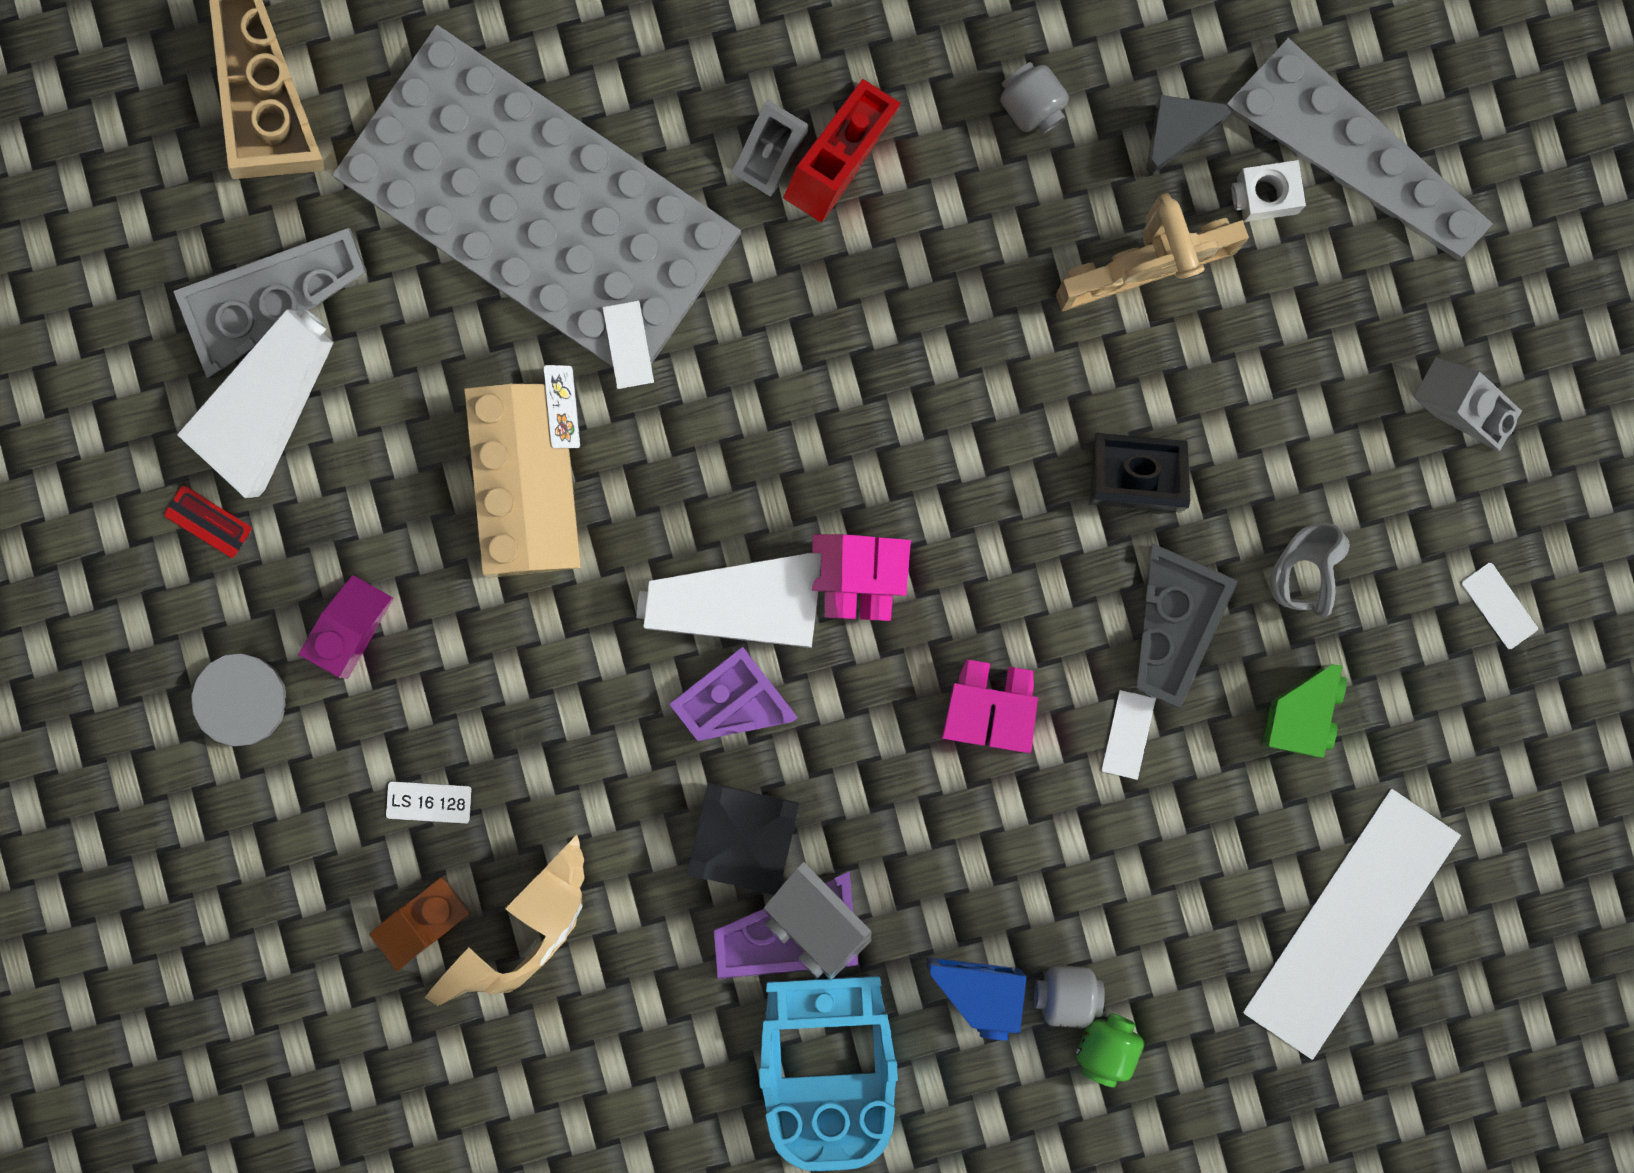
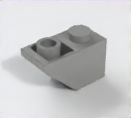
(1468, 402)

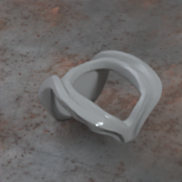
(1325, 547)

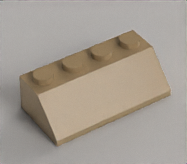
(520, 483)

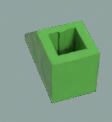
(1303, 714)

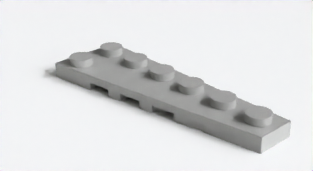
(1334, 131)

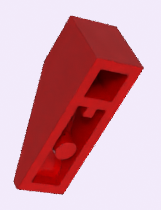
(840, 150)

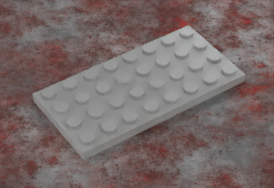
(533, 198)

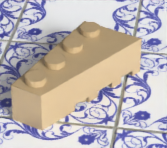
(259, 103)

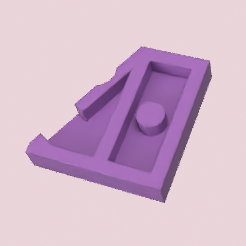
(732, 700)

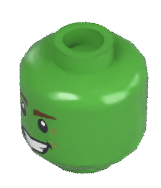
(1109, 1050)

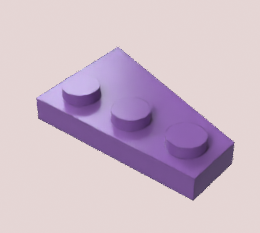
(753, 950)

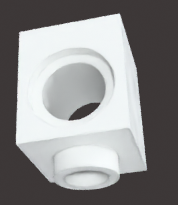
(1285, 179)

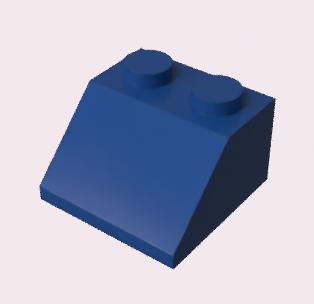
(983, 994)

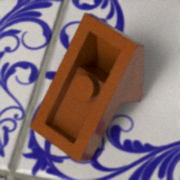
(419, 923)

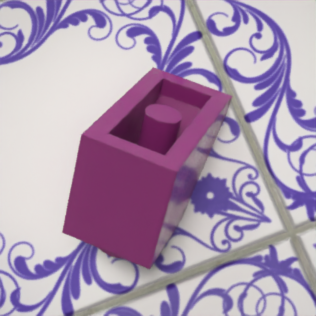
(346, 627)

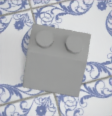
(816, 923)

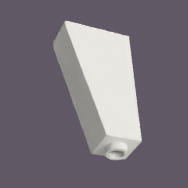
(258, 404)
(742, 602)

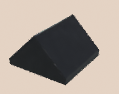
(1140, 473)

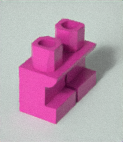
(861, 566)
(971, 705)

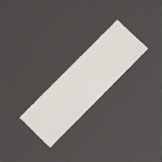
(1351, 924)

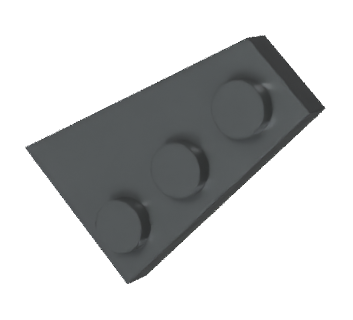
(1179, 623)

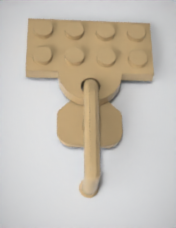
(1166, 252)

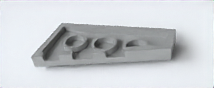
(241, 305)

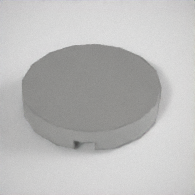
(238, 700)

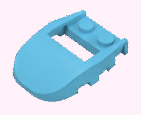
(828, 1118)

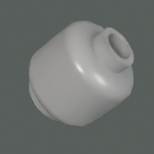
(1034, 98)
(1069, 996)

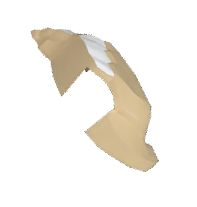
(548, 906)

